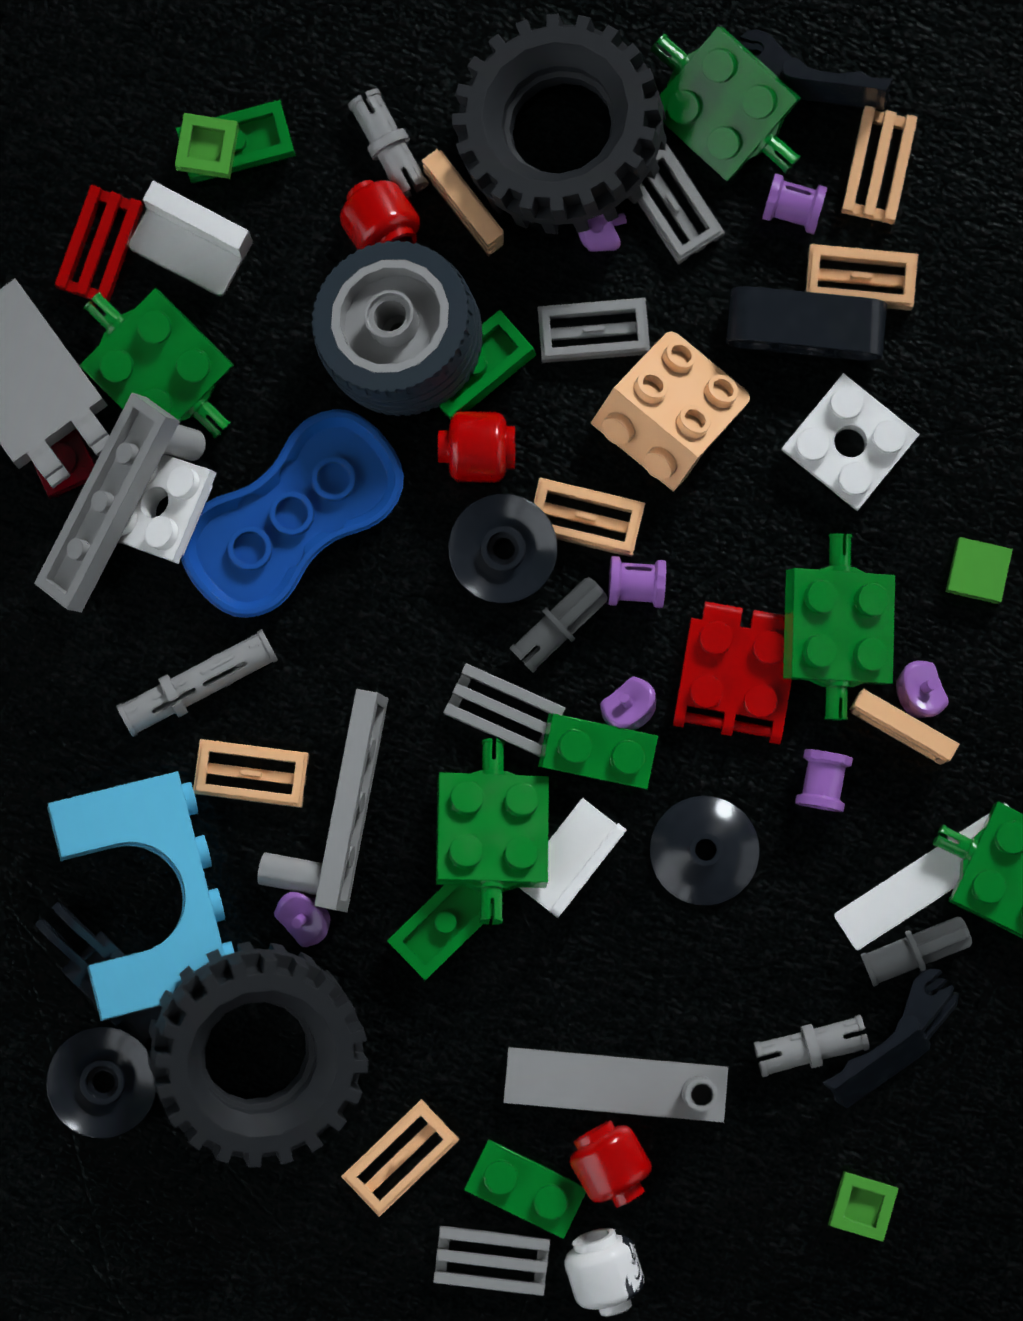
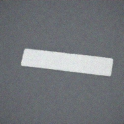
(902, 894)

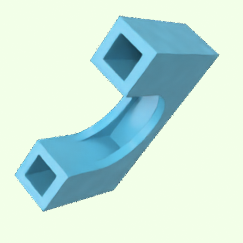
(155, 818)

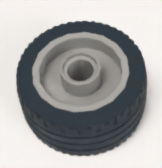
(397, 328)

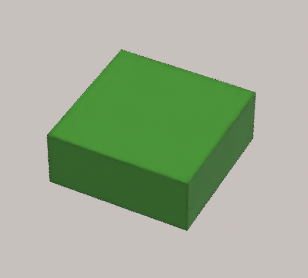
(207, 145)
(979, 570)
(863, 1206)

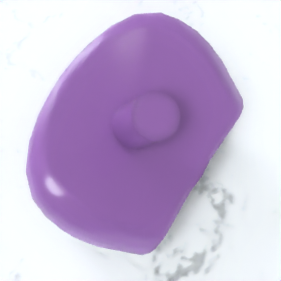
(602, 234)
(921, 690)
(629, 705)
(303, 919)

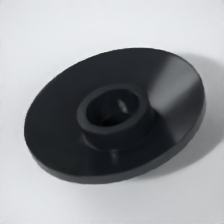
(474, 543)
(675, 856)
(73, 1086)

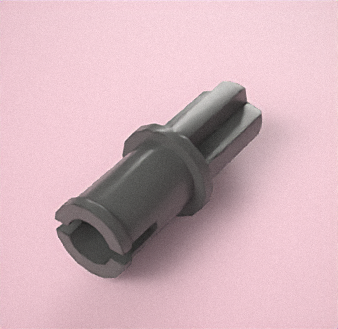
(560, 623)
(917, 950)

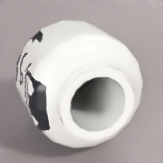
(604, 1271)

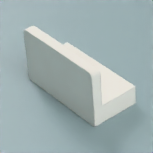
(190, 240)
(575, 854)

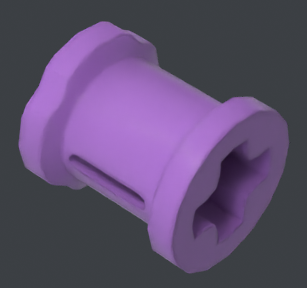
(794, 203)
(636, 582)
(824, 780)

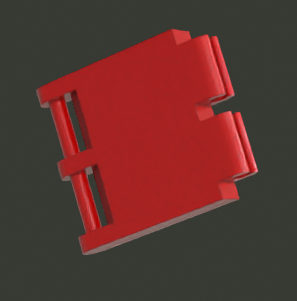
(734, 672)

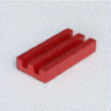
(113, 202)

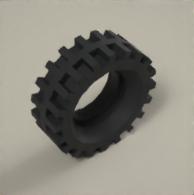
(544, 60)
(288, 1117)

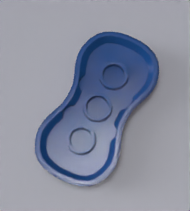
(325, 485)

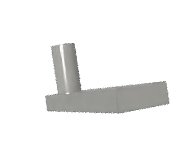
(111, 496)
(335, 876)
(616, 1084)

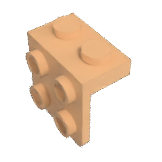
(670, 409)

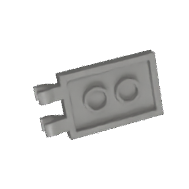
(41, 389)

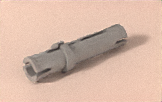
(196, 683)

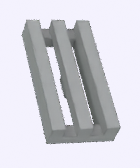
(696, 241)
(593, 351)
(462, 691)
(445, 1255)

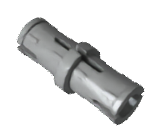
(388, 142)
(811, 1046)

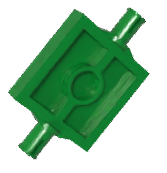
(725, 103)
(158, 357)
(839, 627)
(492, 830)
(990, 868)

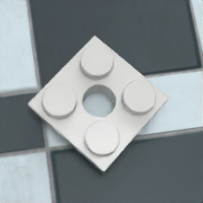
(854, 409)
(187, 493)

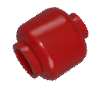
(378, 214)
(477, 446)
(610, 1164)

